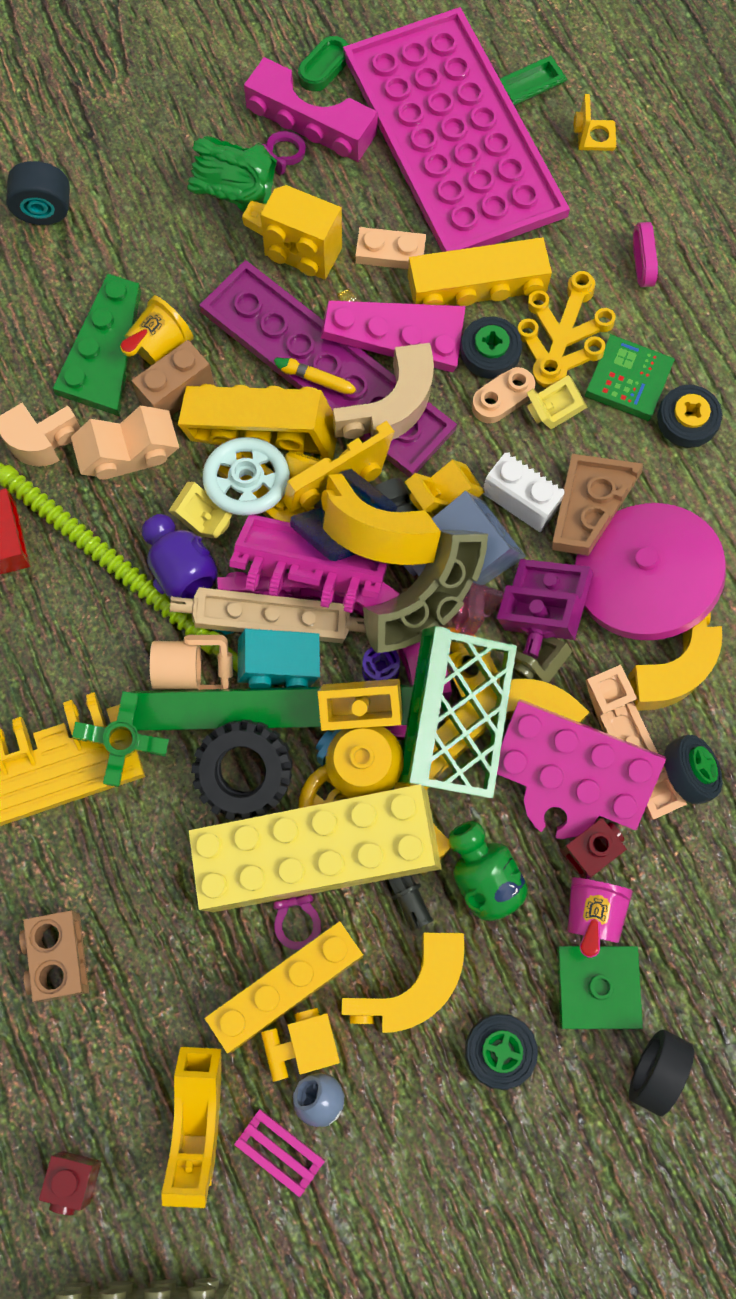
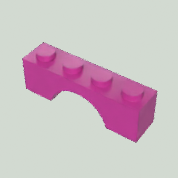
(341, 127)

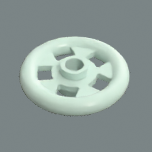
(248, 503)

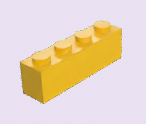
(479, 273)
(283, 987)

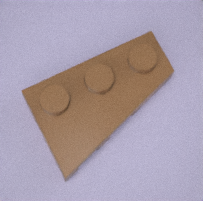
(591, 499)

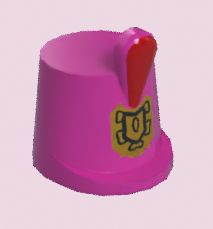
(597, 913)

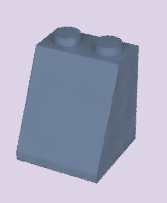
(473, 514)

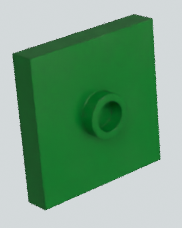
(599, 989)

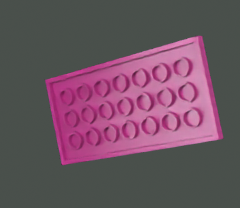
(455, 132)

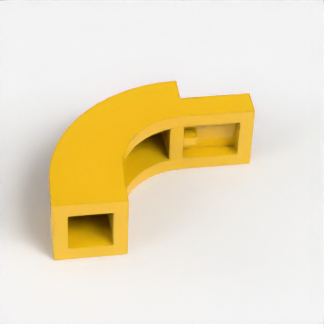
(377, 533)
(671, 682)
(434, 985)
(194, 1128)

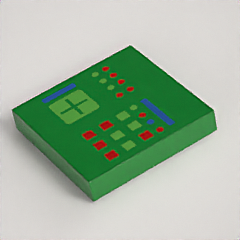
(629, 377)

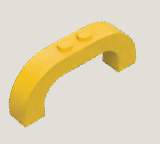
(529, 690)

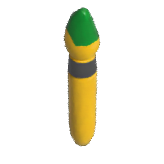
(292, 367)

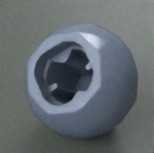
(318, 1100)

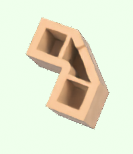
(133, 445)

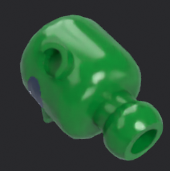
(486, 874)

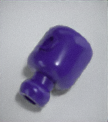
(177, 558)

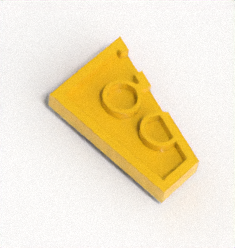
(363, 458)

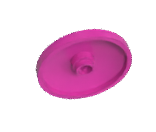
(654, 572)

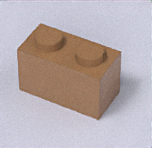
(166, 380)

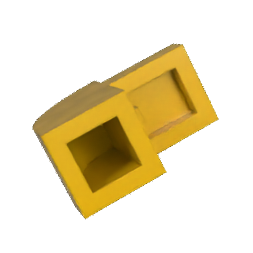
(442, 488)

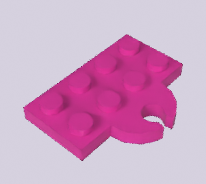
(576, 770)

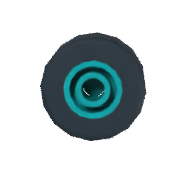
(37, 193)

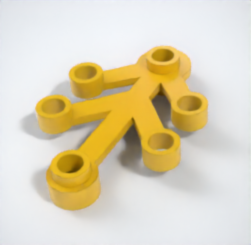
(565, 333)

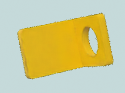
(584, 125)

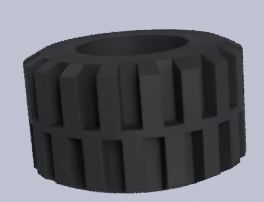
(221, 795)

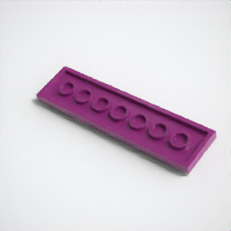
(278, 325)

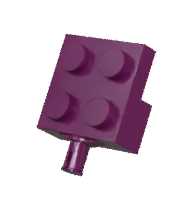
(545, 602)

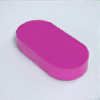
(645, 254)

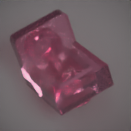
(478, 603)

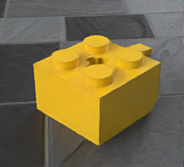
(298, 230)

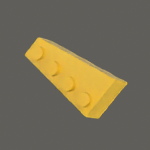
(284, 417)

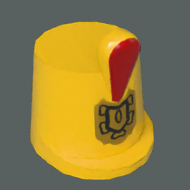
(156, 332)

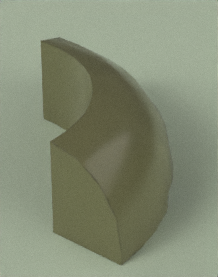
(432, 597)

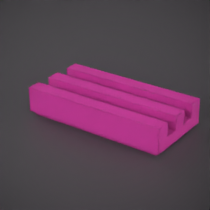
(268, 1165)

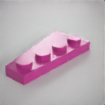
(392, 325)

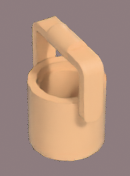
(178, 663)

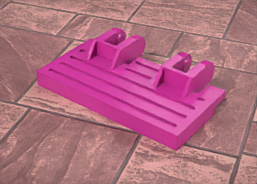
(278, 547)

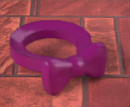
(284, 161)
(283, 906)

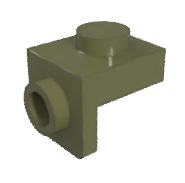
(551, 657)

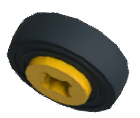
(693, 428)

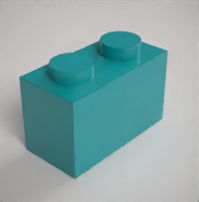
(278, 658)

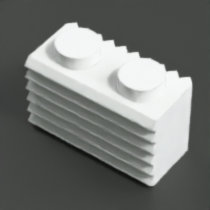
(523, 492)

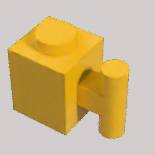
(310, 1044)

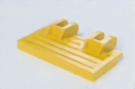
(60, 766)

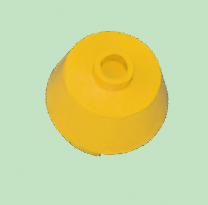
(364, 761)

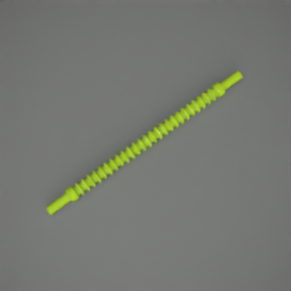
(92, 545)

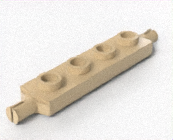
(242, 610)

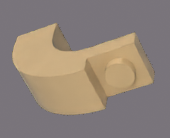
(402, 407)

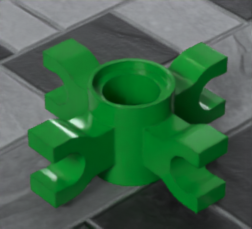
(102, 735)

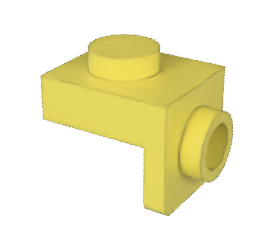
(556, 403)
(199, 512)

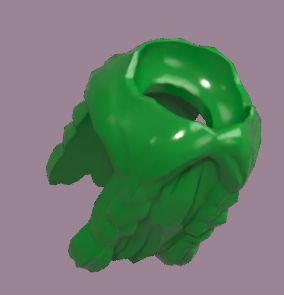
(232, 172)

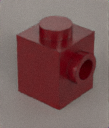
(594, 848)
(69, 1182)

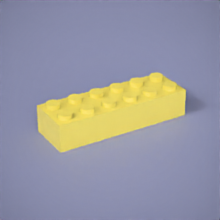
(314, 849)

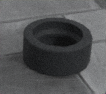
(661, 1072)

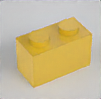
(360, 704)

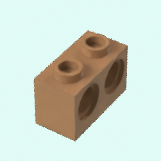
(66, 953)

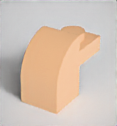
(36, 442)

